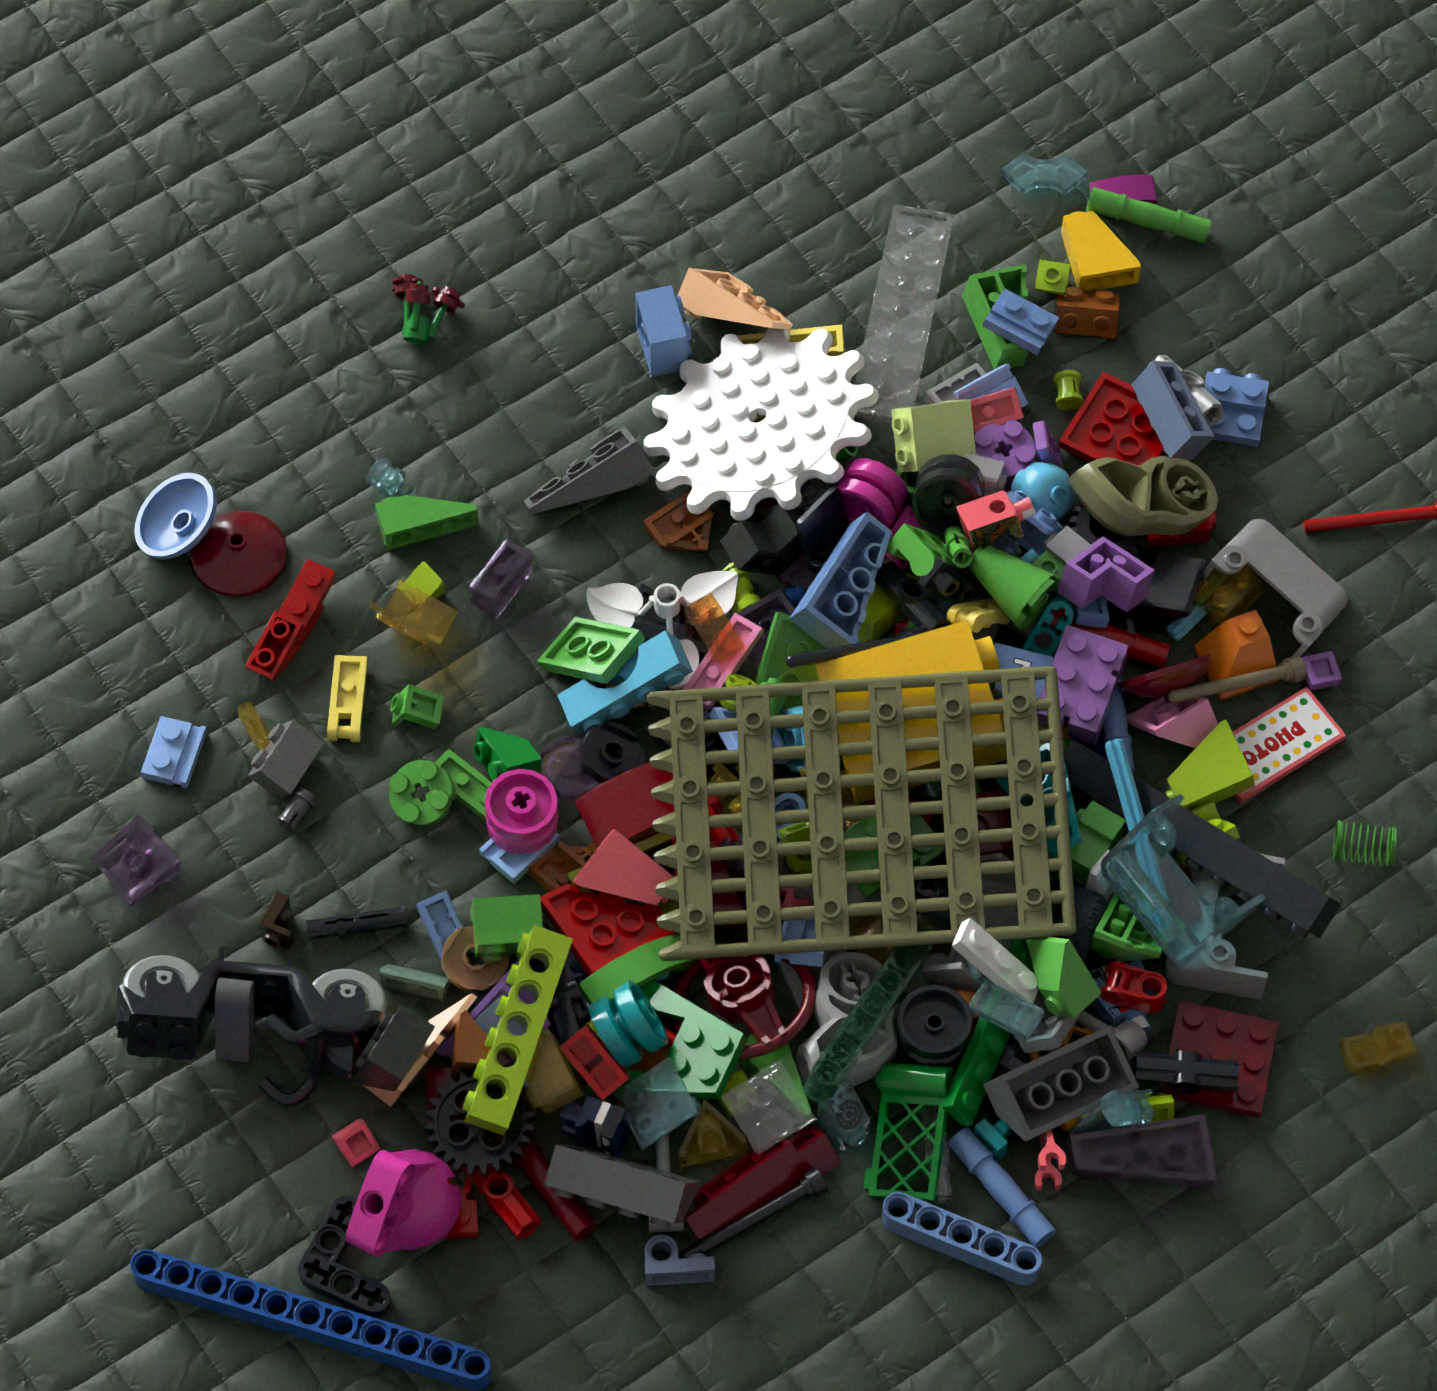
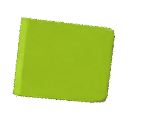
(426, 580)

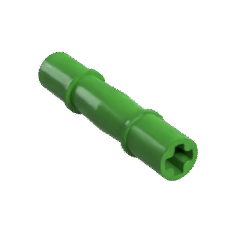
(1148, 215)

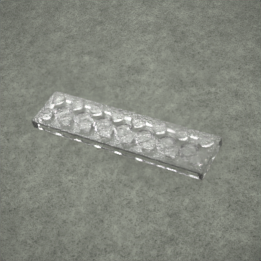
(903, 308)

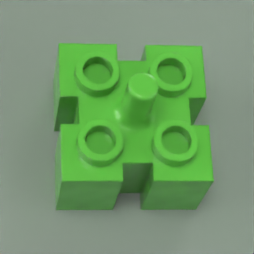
(1099, 832)

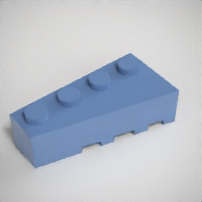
(840, 592)

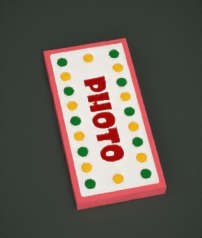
(1285, 739)

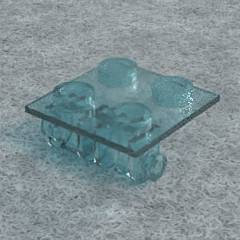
(657, 1103)
(1117, 1110)

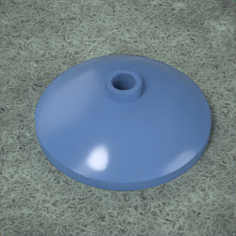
(176, 516)

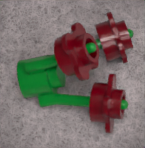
(417, 327)

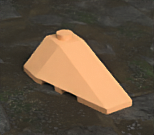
(727, 298)
(444, 1025)

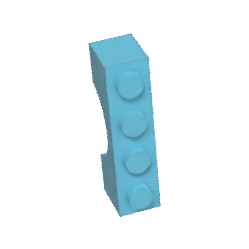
(659, 665)

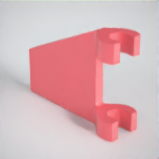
(1046, 1169)

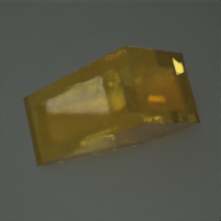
(550, 1076)

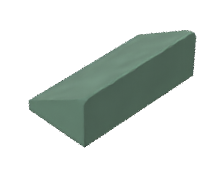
(415, 982)

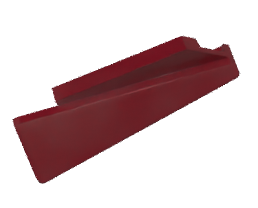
(759, 1179)

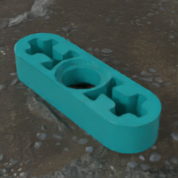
(1047, 616)

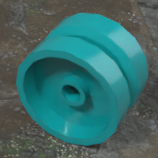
(628, 1024)

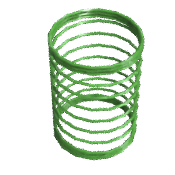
(1390, 851)

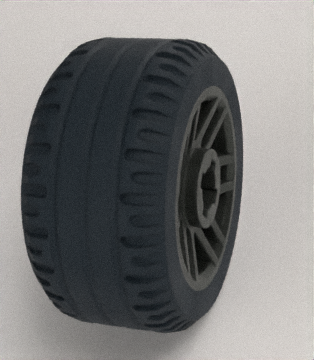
(1089, 911)

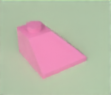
(1180, 722)

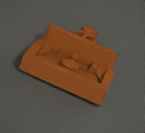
(678, 528)
(552, 868)

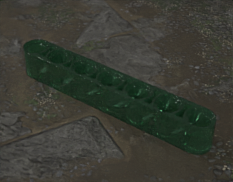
(865, 1020)

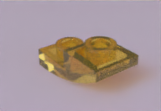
(1380, 1047)

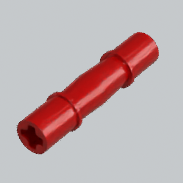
(1139, 649)

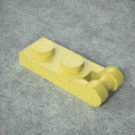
(978, 613)
(347, 697)

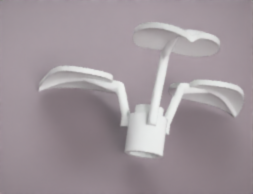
(623, 602)

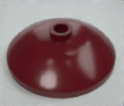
(242, 567)
(1169, 678)

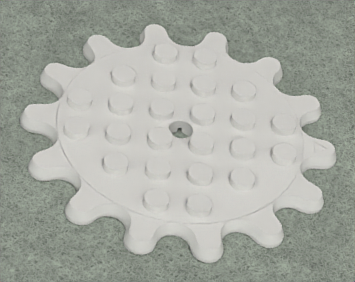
(740, 461)

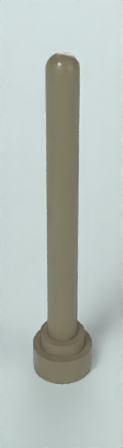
(1290, 671)

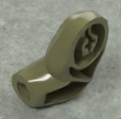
(1145, 499)

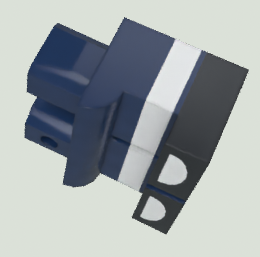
(596, 1124)

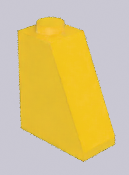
(1097, 253)

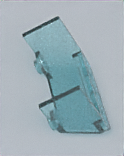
(1163, 894)

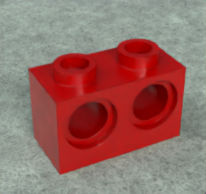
(594, 1062)

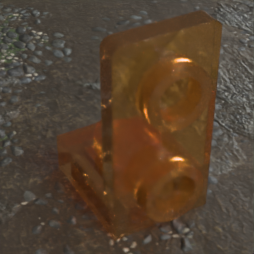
(714, 628)

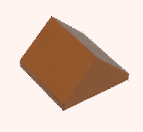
(469, 1046)

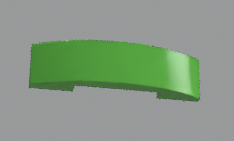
(637, 965)

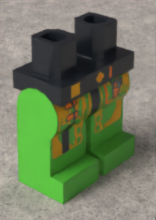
(931, 562)

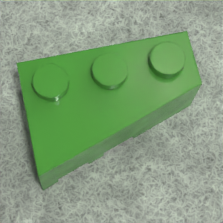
(980, 296)

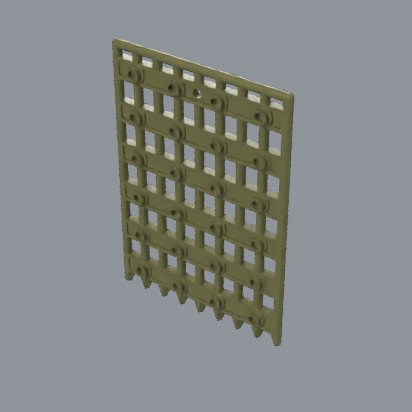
(892, 812)

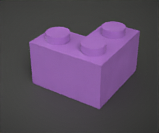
(1105, 572)

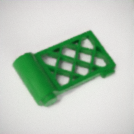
(910, 1086)

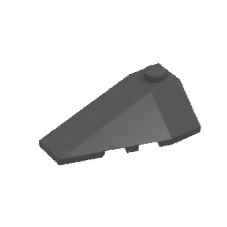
(614, 466)

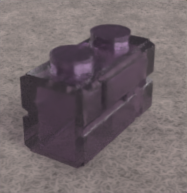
(501, 578)

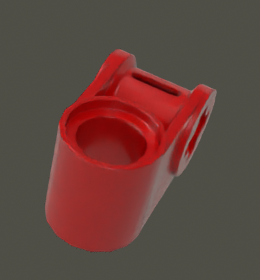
(1131, 987)

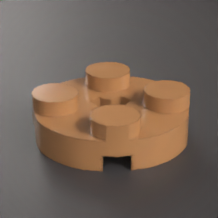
(460, 972)

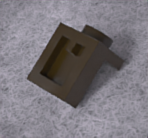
(275, 921)

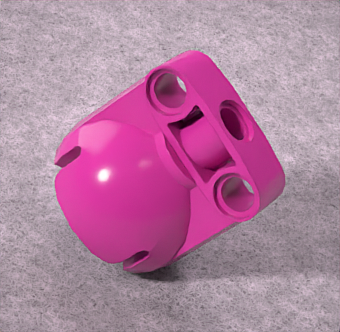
(404, 1203)

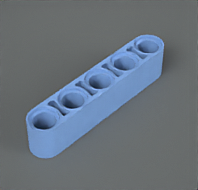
(971, 1252)

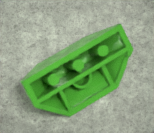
(1122, 935)

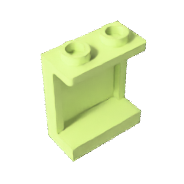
(931, 432)

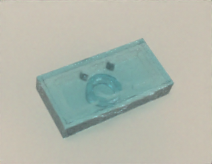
(1006, 1010)

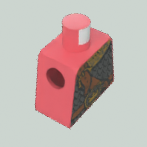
(994, 520)

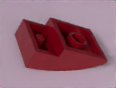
(625, 805)

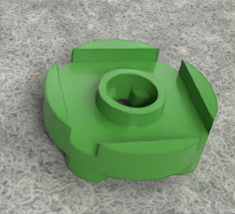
(404, 786)

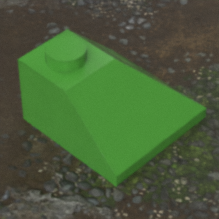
(1061, 976)

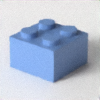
(662, 330)

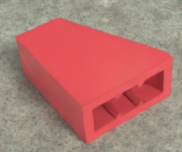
(622, 871)

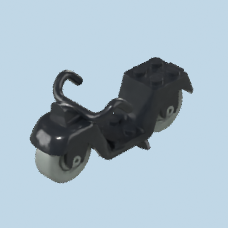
(169, 1007)

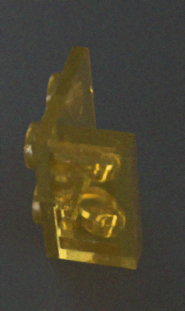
(419, 613)

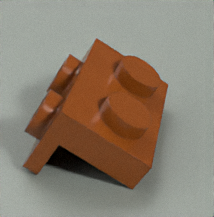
(1087, 313)

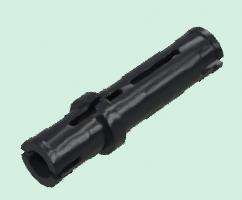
(356, 923)

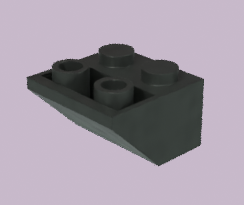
(392, 1050)

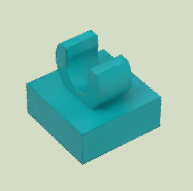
(993, 1137)

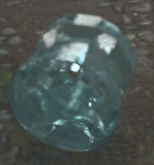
(385, 477)

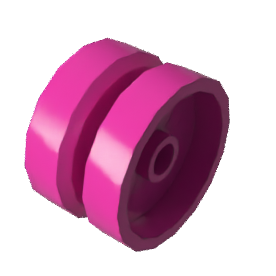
(872, 489)
(521, 811)

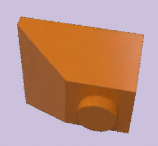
(1238, 648)

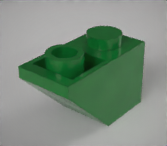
(504, 752)

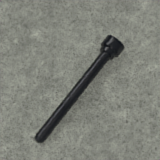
(828, 654)
(810, 1185)

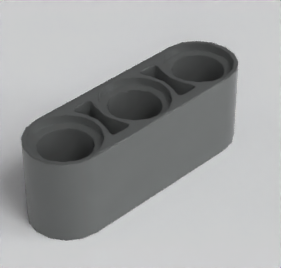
(234, 1020)

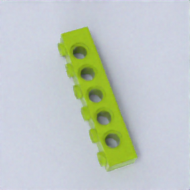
(552, 951)

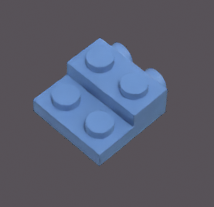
(1243, 405)

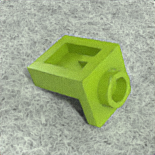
(1052, 277)

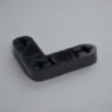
(329, 1260)

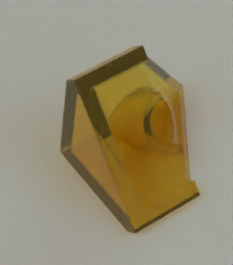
(711, 1139)

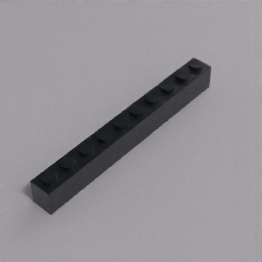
(1210, 848)

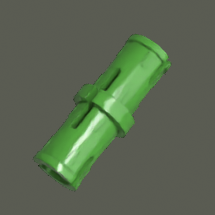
(955, 547)

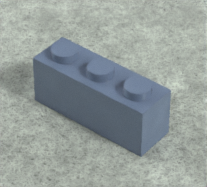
(1172, 410)

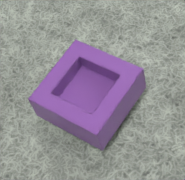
(1322, 670)

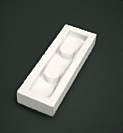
(995, 961)

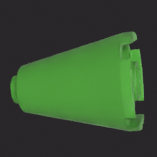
(1014, 584)

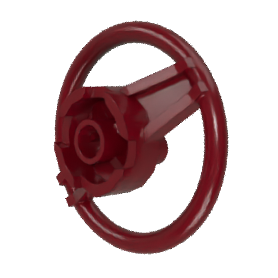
(744, 993)

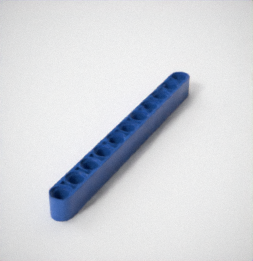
(320, 1332)

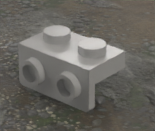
(1049, 1032)

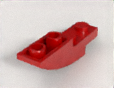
(293, 622)

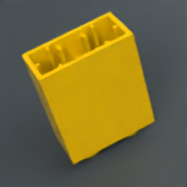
(930, 652)

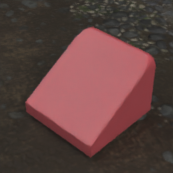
(356, 1142)

